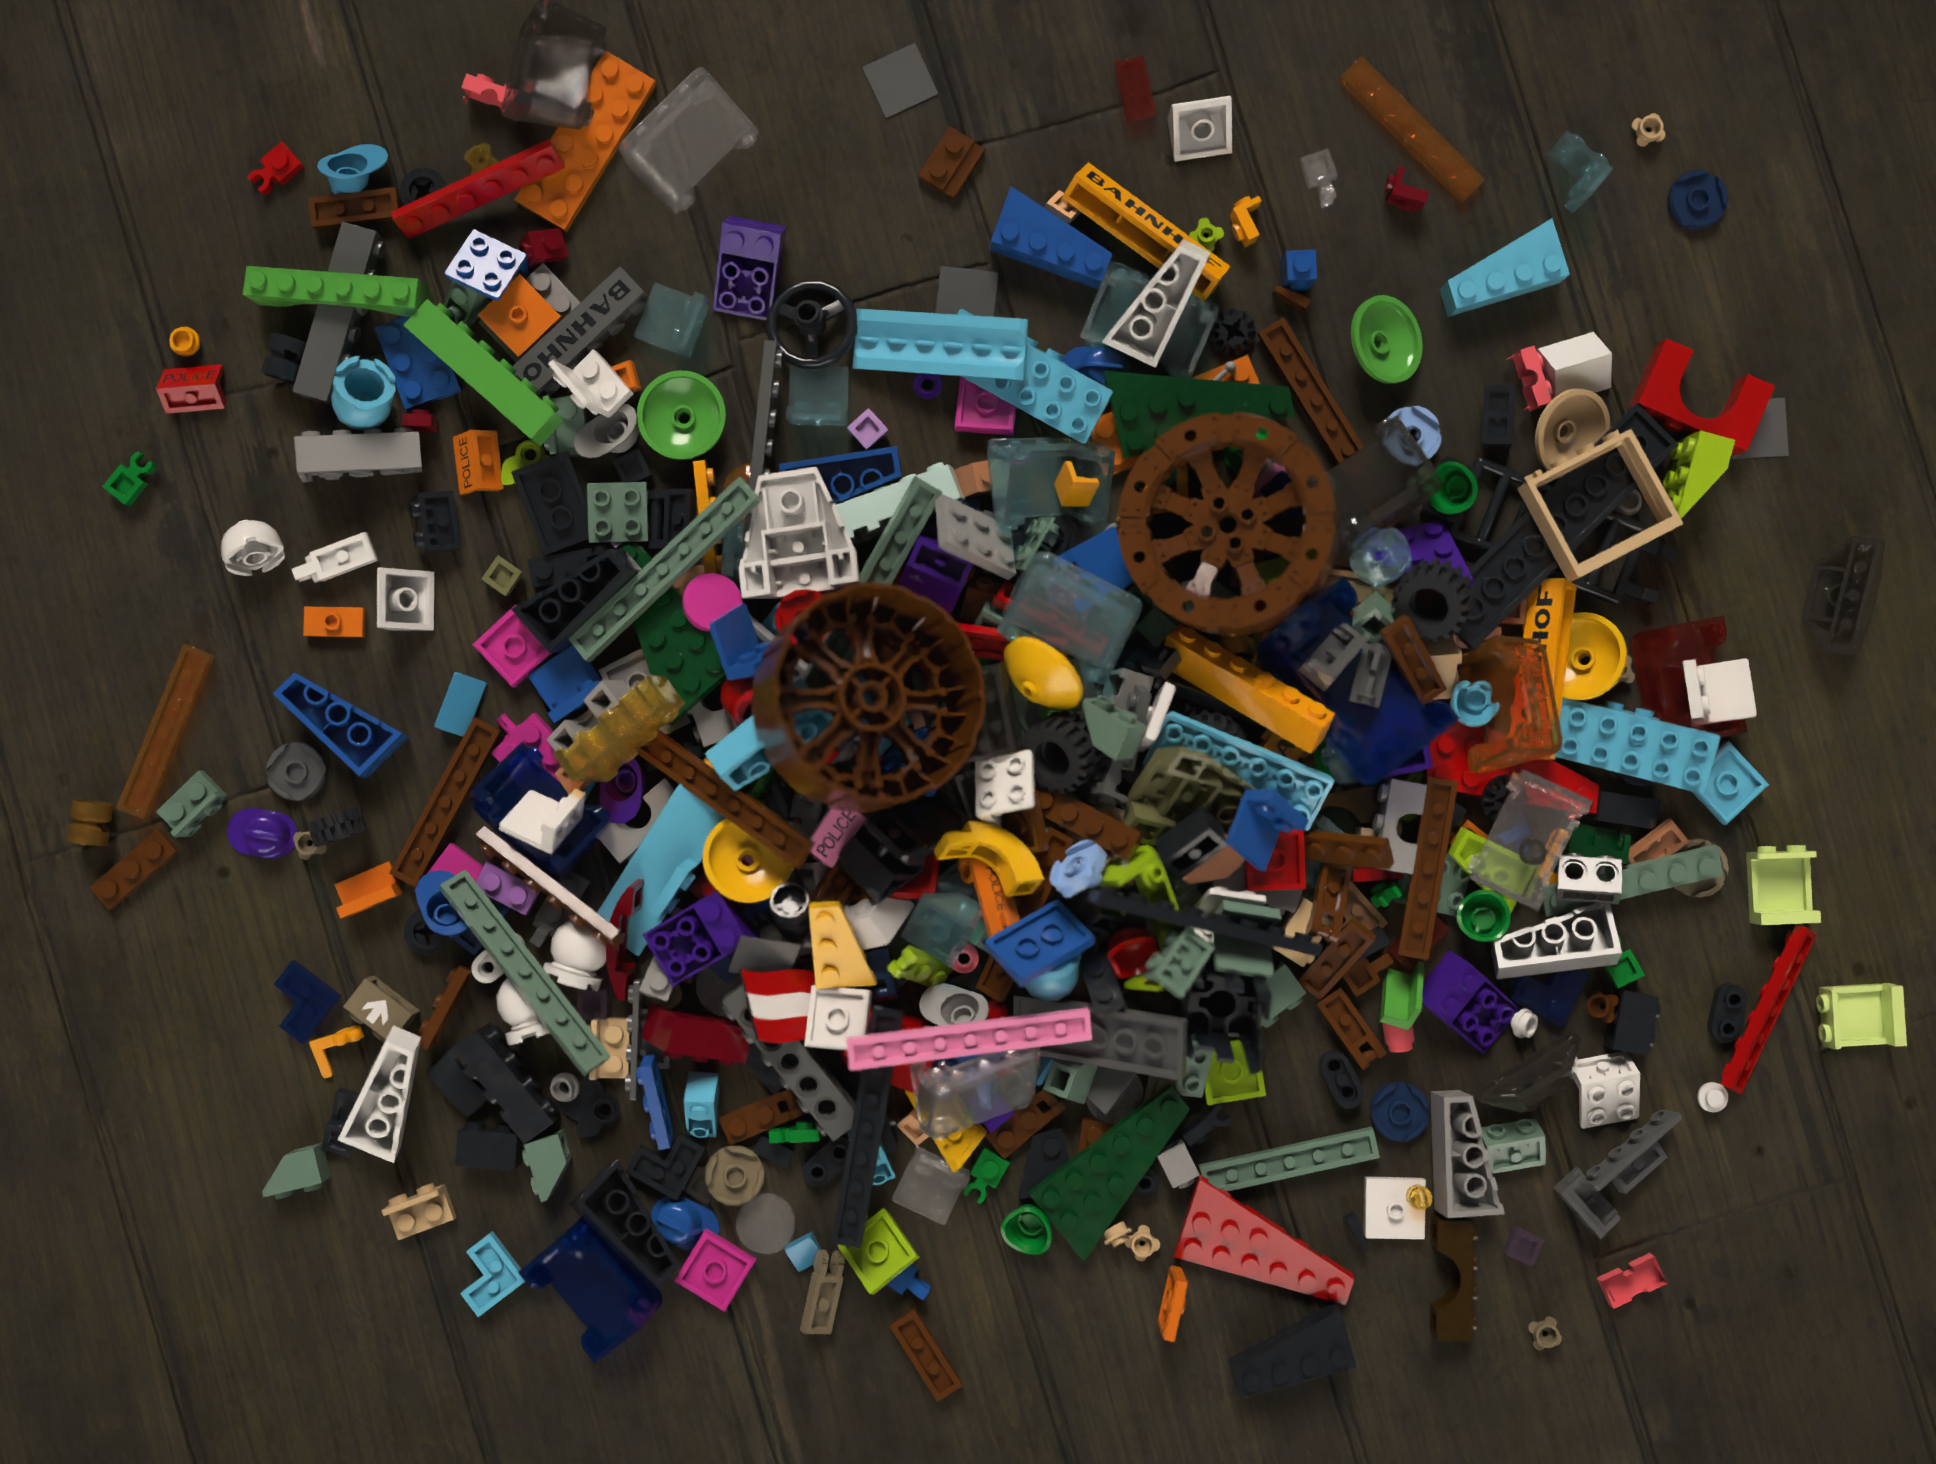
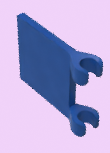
(1102, 558)

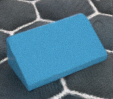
(460, 704)

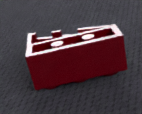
(695, 1036)

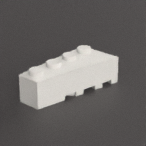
(383, 1103)

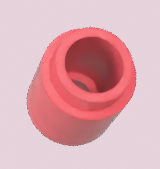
(972, 951)
(1397, 1038)

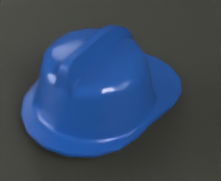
(1092, 361)
(434, 906)
(683, 1221)

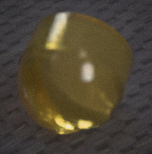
(1414, 1199)

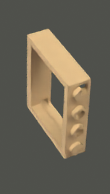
(1645, 479)

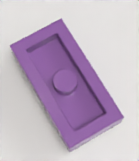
(506, 888)

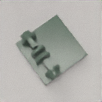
(617, 512)
(1038, 531)

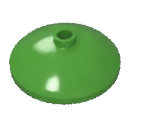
(1386, 339)
(669, 399)

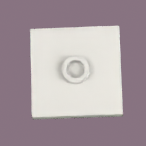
(1156, 714)
(836, 1015)
(1387, 1211)

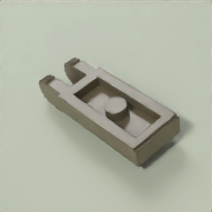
(823, 1293)

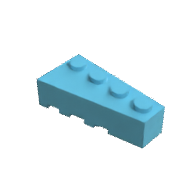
(1514, 270)
(741, 754)

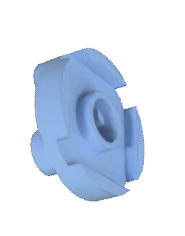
(1425, 424)
(1079, 868)

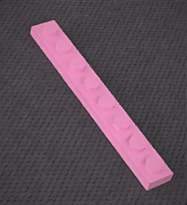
(968, 1038)

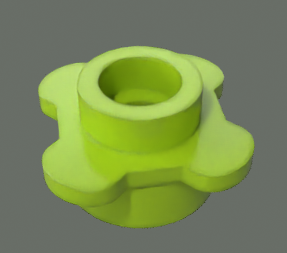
(1205, 226)

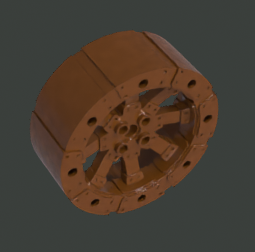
(1194, 444)
(949, 677)

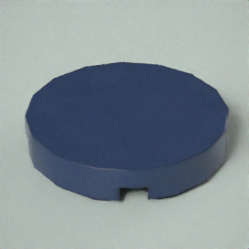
(1697, 200)
(1399, 1111)

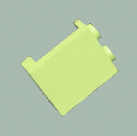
(1780, 886)
(1861, 1015)

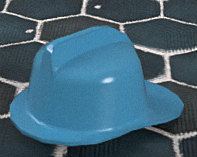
(351, 168)

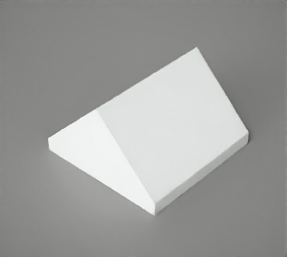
(1201, 128)
(1577, 363)
(405, 599)

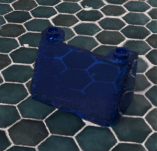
(509, 783)
(595, 1286)

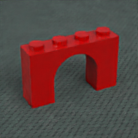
(1661, 399)

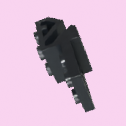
(899, 843)

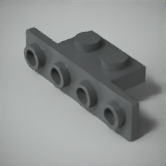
(639, 1046)
(1635, 1157)

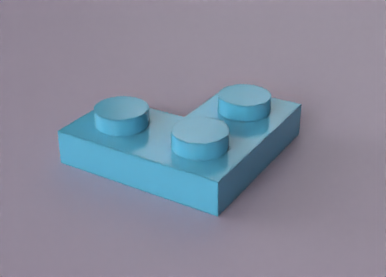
(498, 1272)

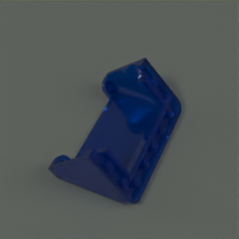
(1364, 737)

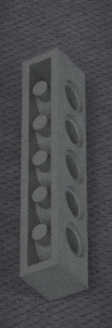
(828, 1122)

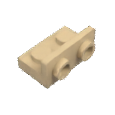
(614, 1038)
(421, 1211)

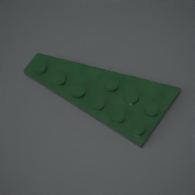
(1098, 1180)

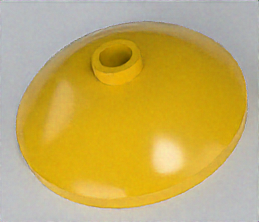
(1607, 649)
(1042, 674)
(728, 875)

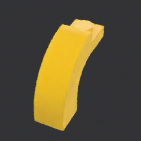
(998, 849)

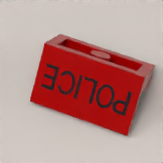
(191, 389)

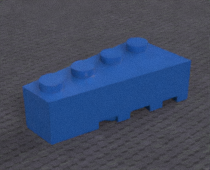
(1047, 242)
(853, 472)
(345, 729)

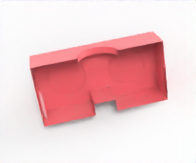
(483, 89)
(1529, 370)
(1641, 1277)

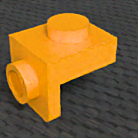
(1243, 225)

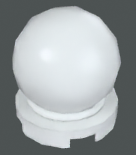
(576, 956)
(518, 1014)

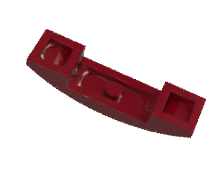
(621, 972)

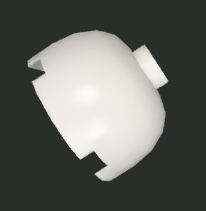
(251, 547)

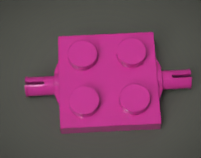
(532, 733)

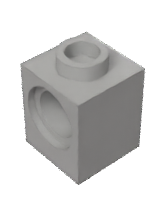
(1178, 1164)

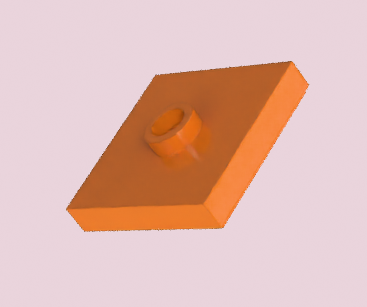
(520, 317)
(1172, 1303)

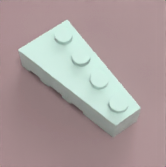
(870, 513)

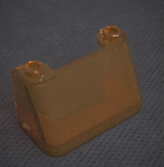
(1528, 714)

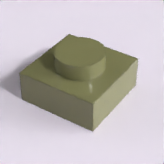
(502, 576)

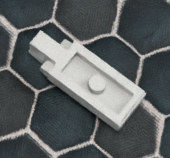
(337, 559)

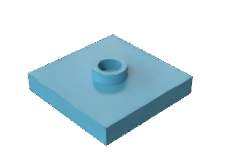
(1731, 784)

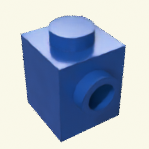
(1298, 269)

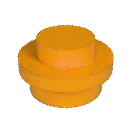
(184, 341)

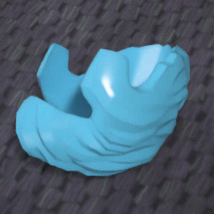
(1474, 703)

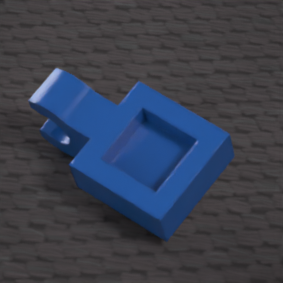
(908, 1280)

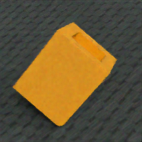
(1074, 489)

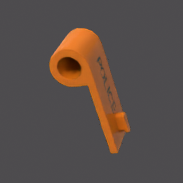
(995, 906)

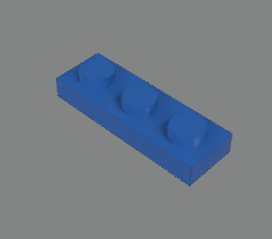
(655, 1102)

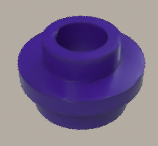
(927, 394)

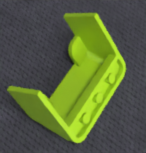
(1151, 882)

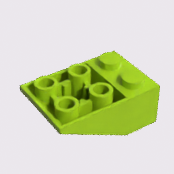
(1695, 468)

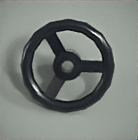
(812, 322)

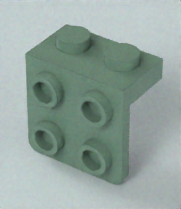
(1242, 955)

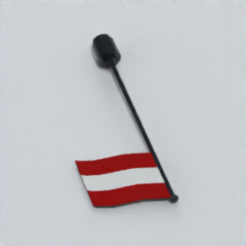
(779, 998)

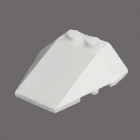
(795, 539)

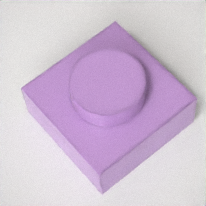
(867, 429)

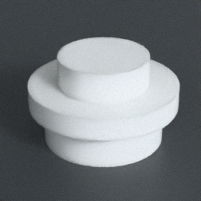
(1524, 1023)
(1712, 1097)

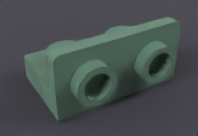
(563, 437)
(191, 804)
(1178, 960)
(1514, 1145)

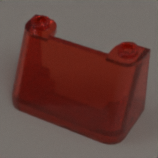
(1661, 675)

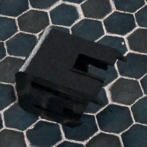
(1238, 1016)

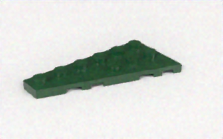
(1153, 404)
(675, 645)

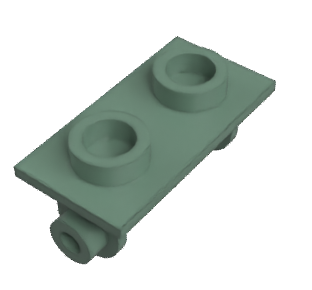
(1196, 1072)

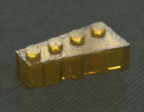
(621, 731)

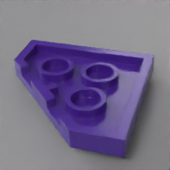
(1432, 542)

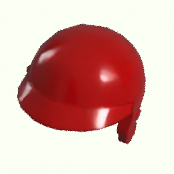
(1130, 951)

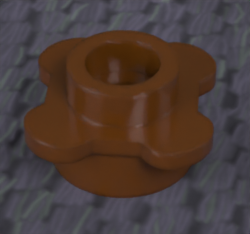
(1594, 1006)

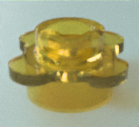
(475, 153)

